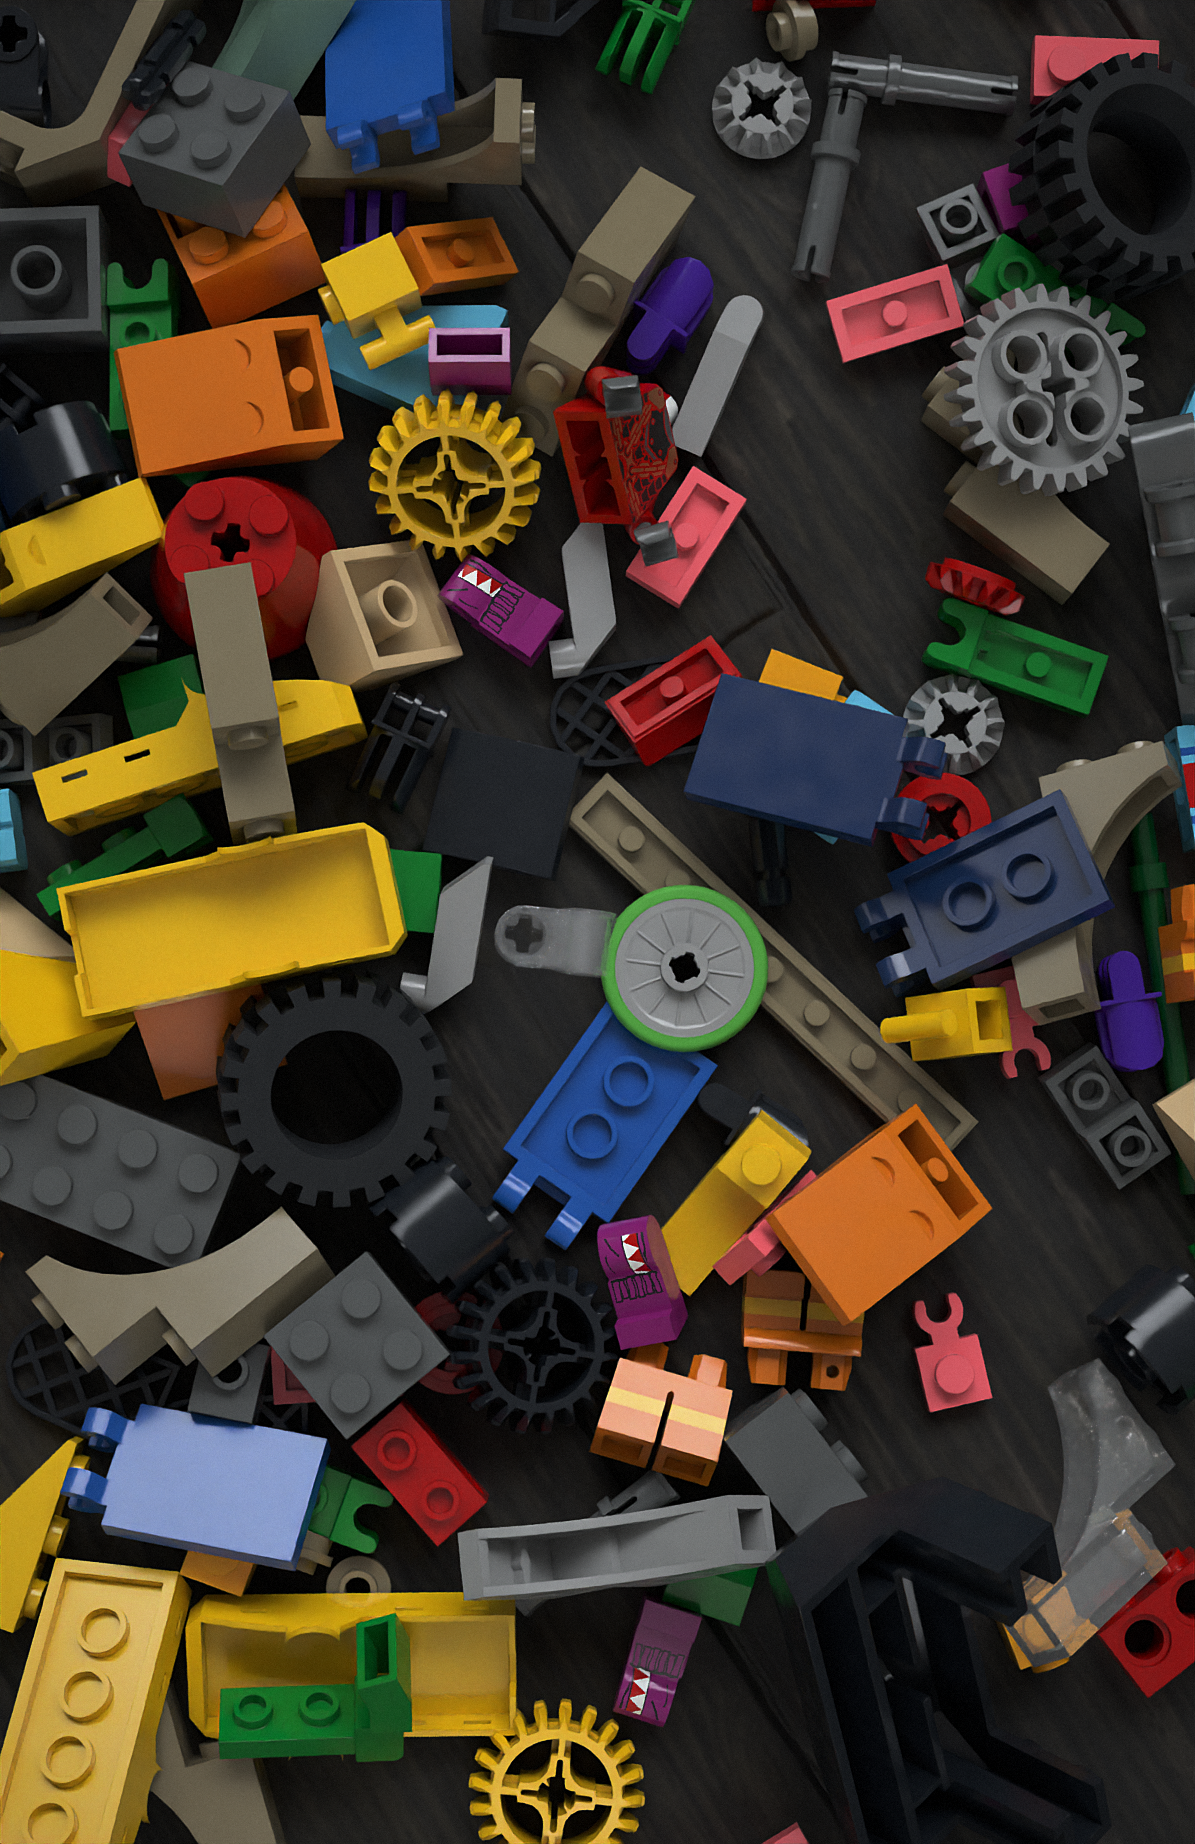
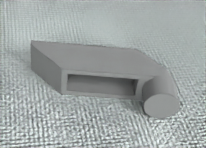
(717, 374)
(588, 601)
(454, 940)

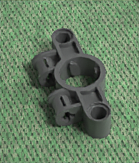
(1166, 484)

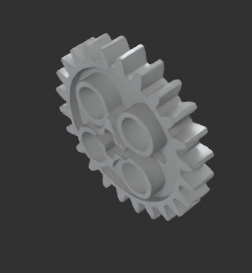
(993, 390)

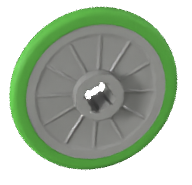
(725, 951)

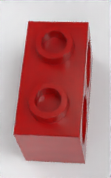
(421, 1471)
(1174, 1630)

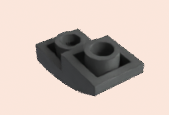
(958, 235)
(56, 743)
(1104, 1115)

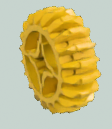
(407, 485)
(586, 1790)

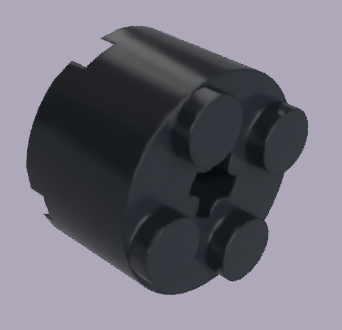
(58, 461)
(442, 1227)
(1152, 1333)

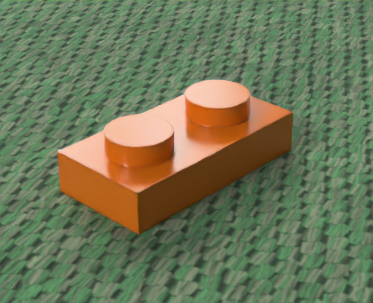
(456, 255)

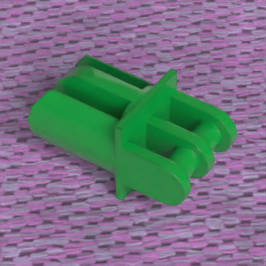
(649, 24)

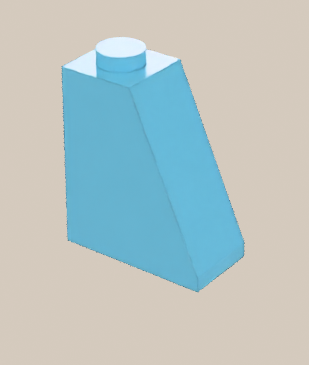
(406, 377)

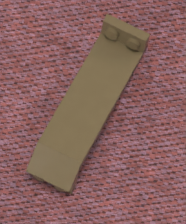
(73, 158)

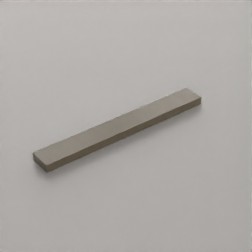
(795, 990)

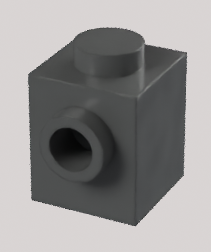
(235, 1391)

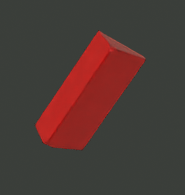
(671, 701)

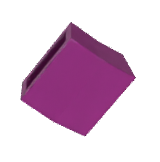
(470, 361)

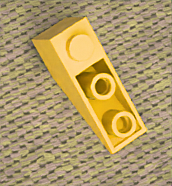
(74, 546)
(33, 1530)

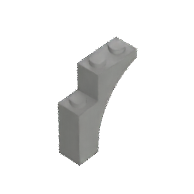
(617, 1550)

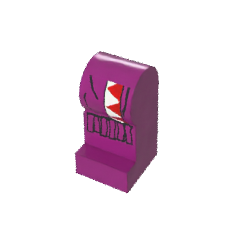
(502, 609)
(641, 1282)
(655, 1659)

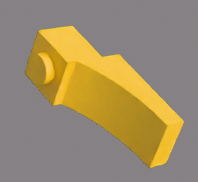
(731, 1198)

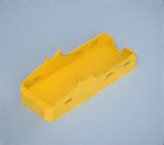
(183, 758)
(233, 919)
(458, 1653)
(91, 1705)

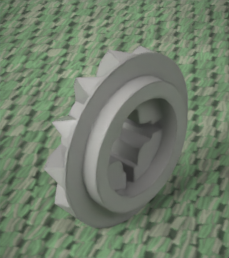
(757, 135)
(960, 696)

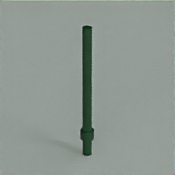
(1149, 880)

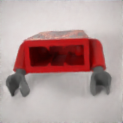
(621, 456)

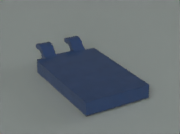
(810, 762)
(987, 897)

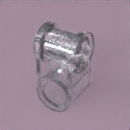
(571, 939)

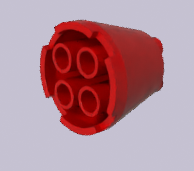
(216, 525)

